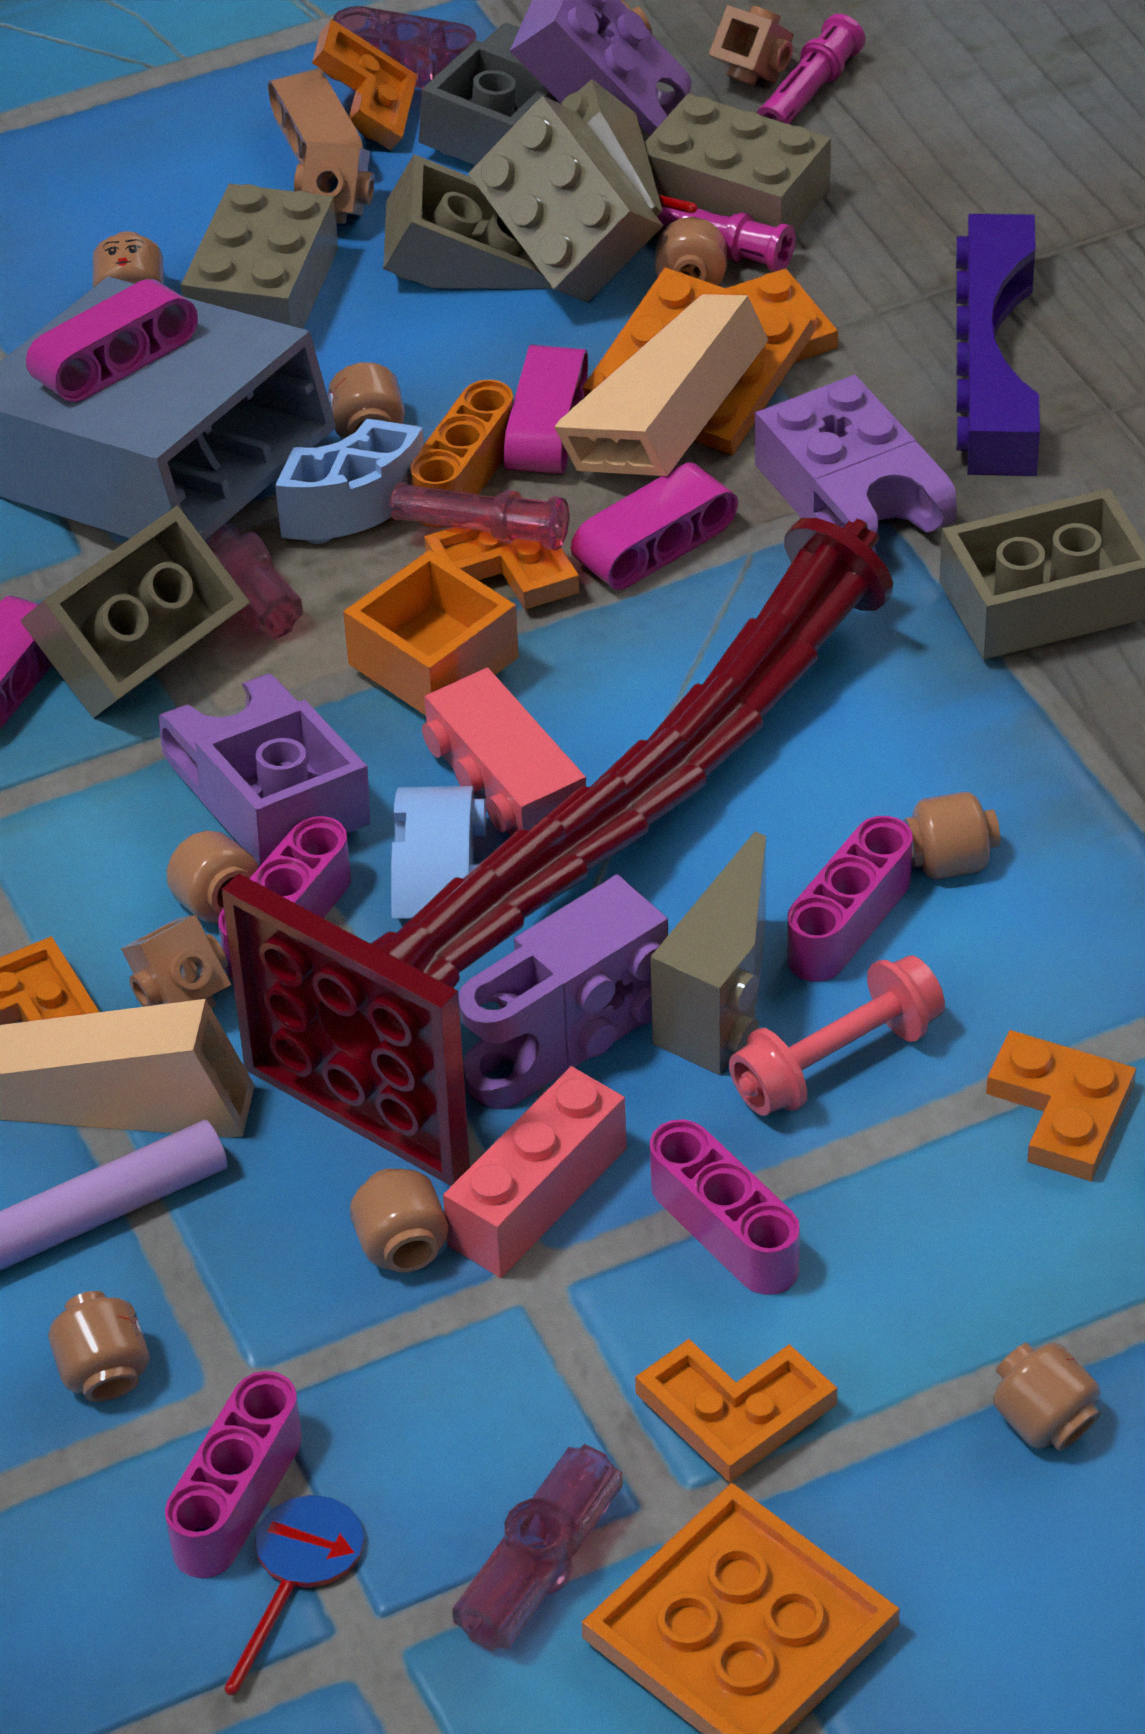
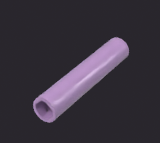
(109, 1192)

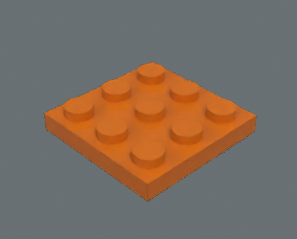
(733, 419)
(740, 1621)

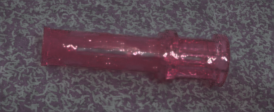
(504, 516)

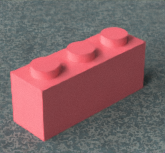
(498, 751)
(535, 1171)

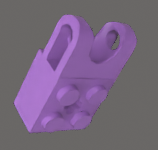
(601, 41)
(850, 459)
(266, 766)
(562, 992)

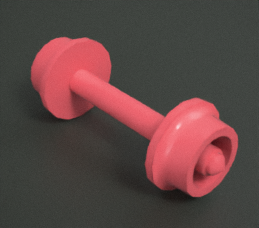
(771, 1073)

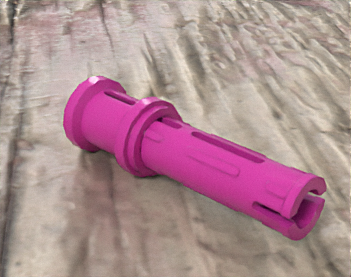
(820, 62)
(745, 237)

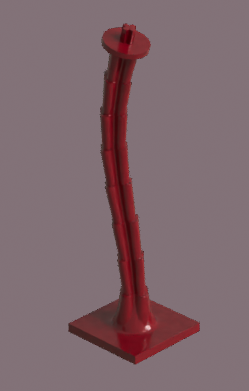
(378, 1023)

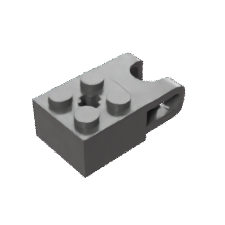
(478, 98)

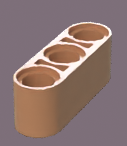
(311, 112)

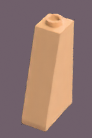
(666, 391)
(125, 1071)

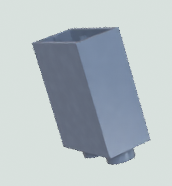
(183, 431)

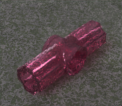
(273, 602)
(520, 1577)

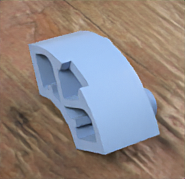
(345, 483)
(432, 842)

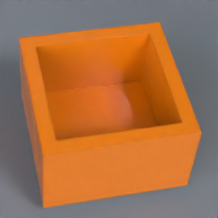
(429, 629)

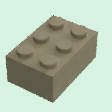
(739, 162)
(565, 199)
(265, 253)
(1044, 573)
(134, 611)

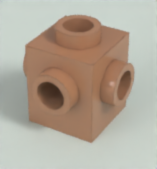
(752, 45)
(350, 167)
(176, 964)

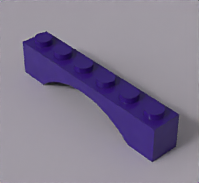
(1000, 407)

